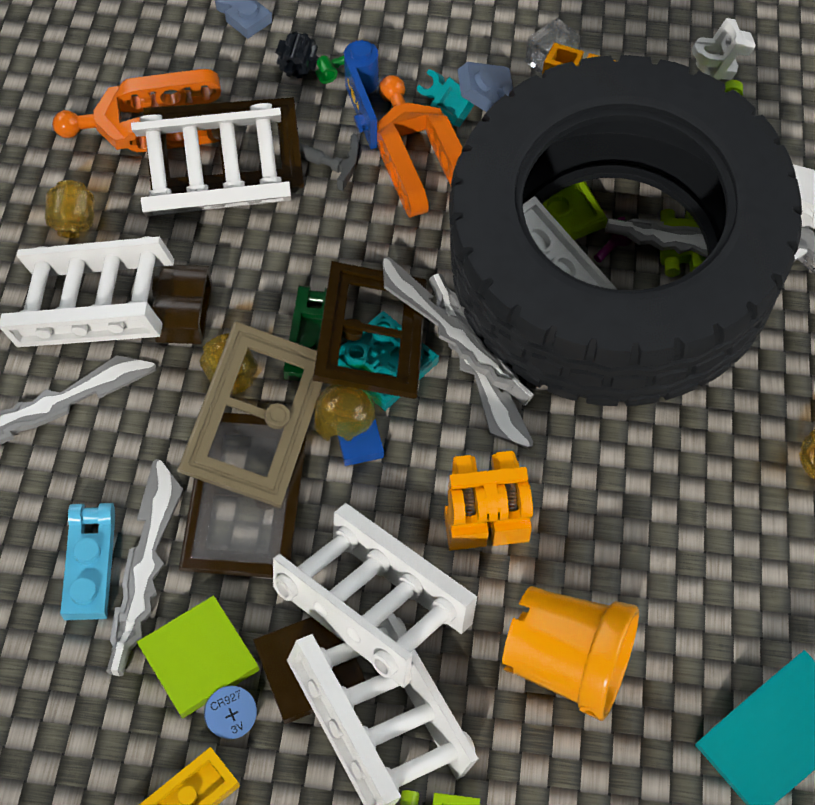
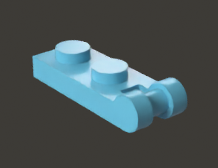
(88, 563)

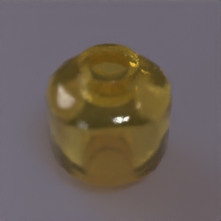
(69, 209)
(211, 356)

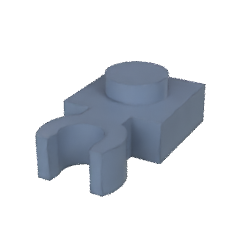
(245, 15)

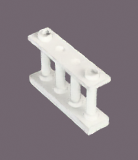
(197, 194)
(101, 320)
(385, 557)
(357, 743)

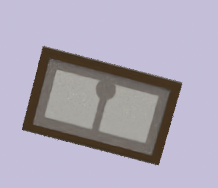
(233, 531)

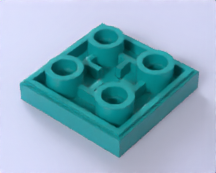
(380, 355)

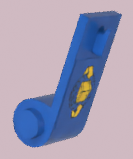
(362, 79)

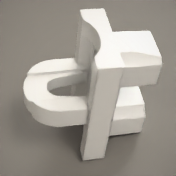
(732, 41)

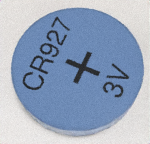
(230, 712)

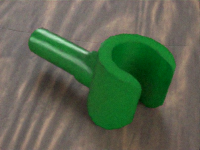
(327, 68)

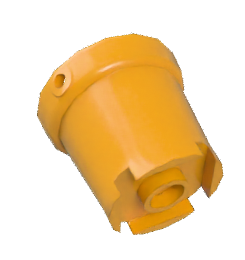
(572, 647)

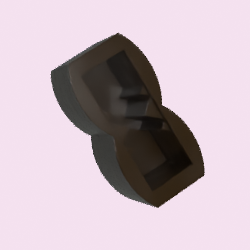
(182, 302)

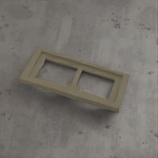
(277, 416)

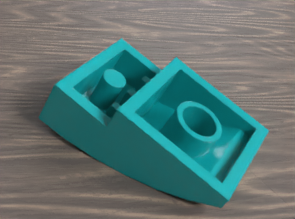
(769, 737)

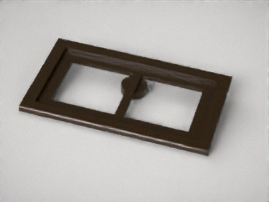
(287, 133)
(335, 327)

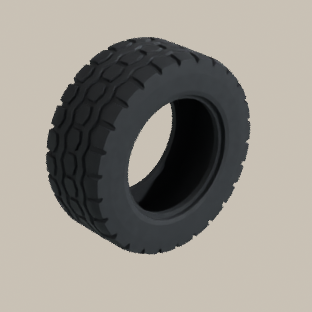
(645, 128)

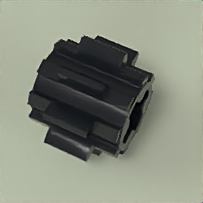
(297, 54)

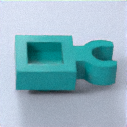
(447, 98)

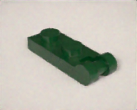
(305, 325)

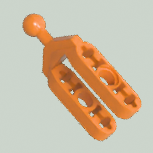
(121, 99)
(405, 120)

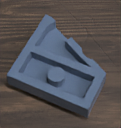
(484, 83)

